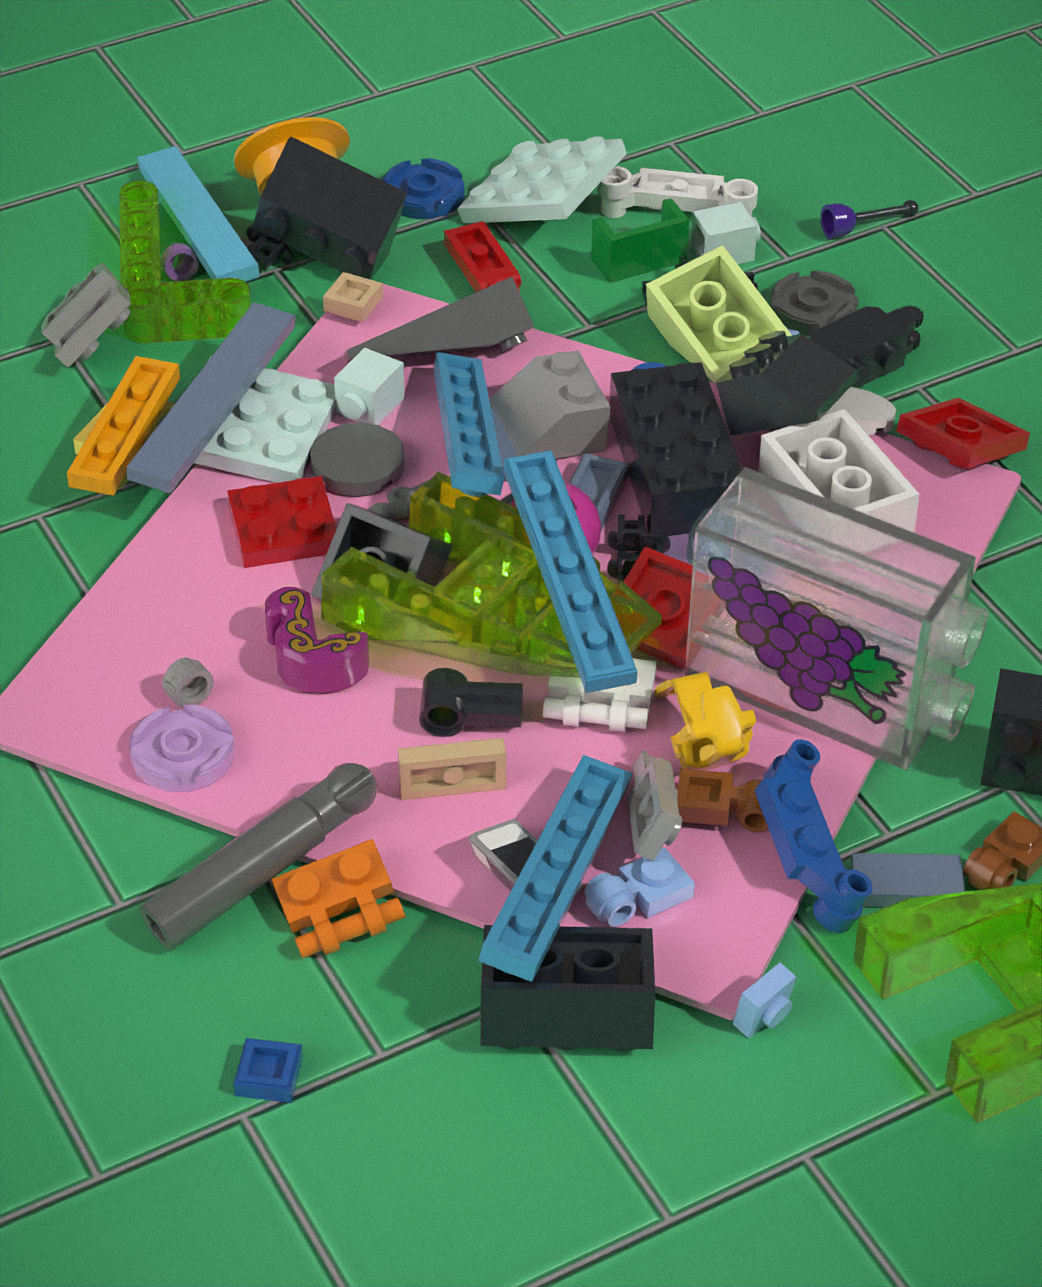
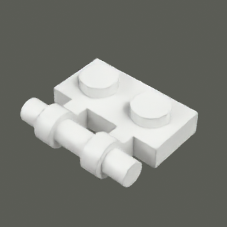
(613, 707)

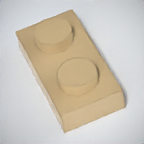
(452, 768)

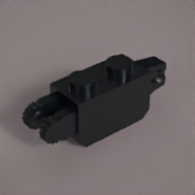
(872, 340)

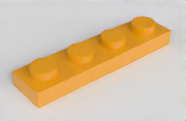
(123, 425)

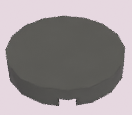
(812, 300)
(357, 458)

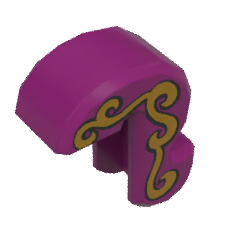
(304, 660)

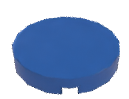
(432, 187)

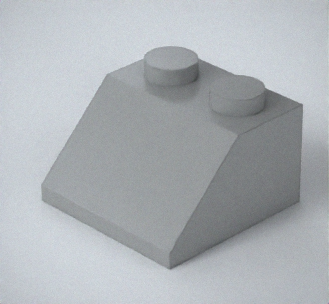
(554, 407)

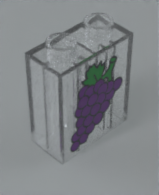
(833, 618)

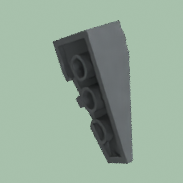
(469, 324)

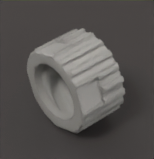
(180, 674)

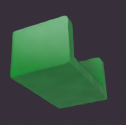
(641, 248)

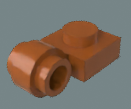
(711, 797)
(1006, 853)

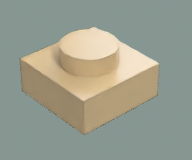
(353, 297)

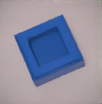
(268, 1070)

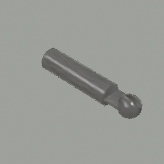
(257, 855)

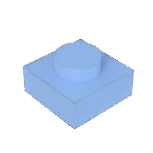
(765, 1001)

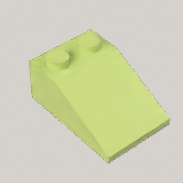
(710, 311)

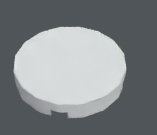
(867, 410)

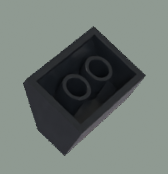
(329, 210)
(782, 384)
(586, 994)

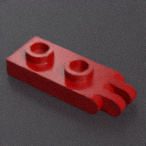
(479, 256)

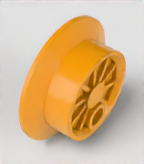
(261, 150)

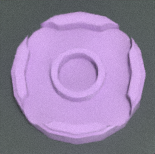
(182, 748)

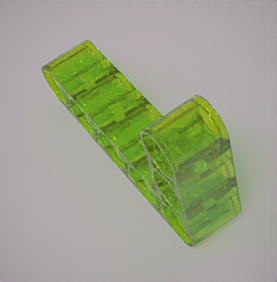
(173, 308)

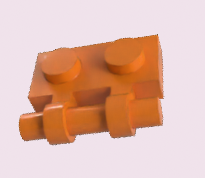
(334, 887)

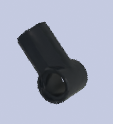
(453, 702)

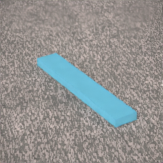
(198, 216)

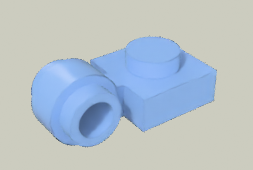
(642, 883)

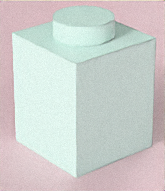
(726, 226)
(369, 387)

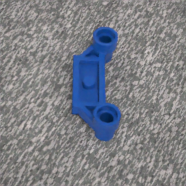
(806, 841)

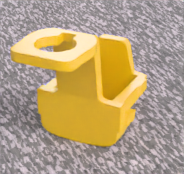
(715, 726)

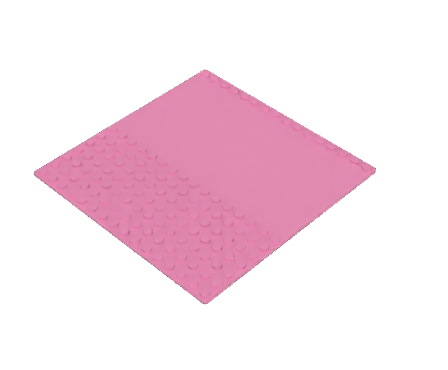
(188, 595)

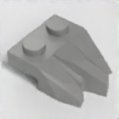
(85, 314)

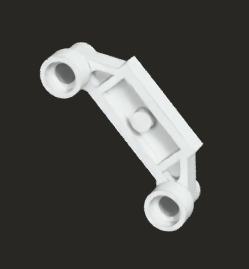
(688, 190)

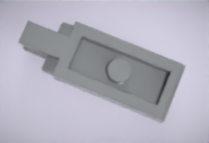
(653, 806)

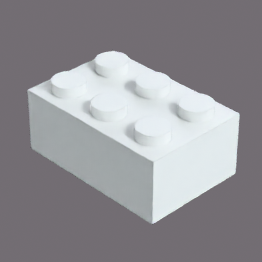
(841, 465)

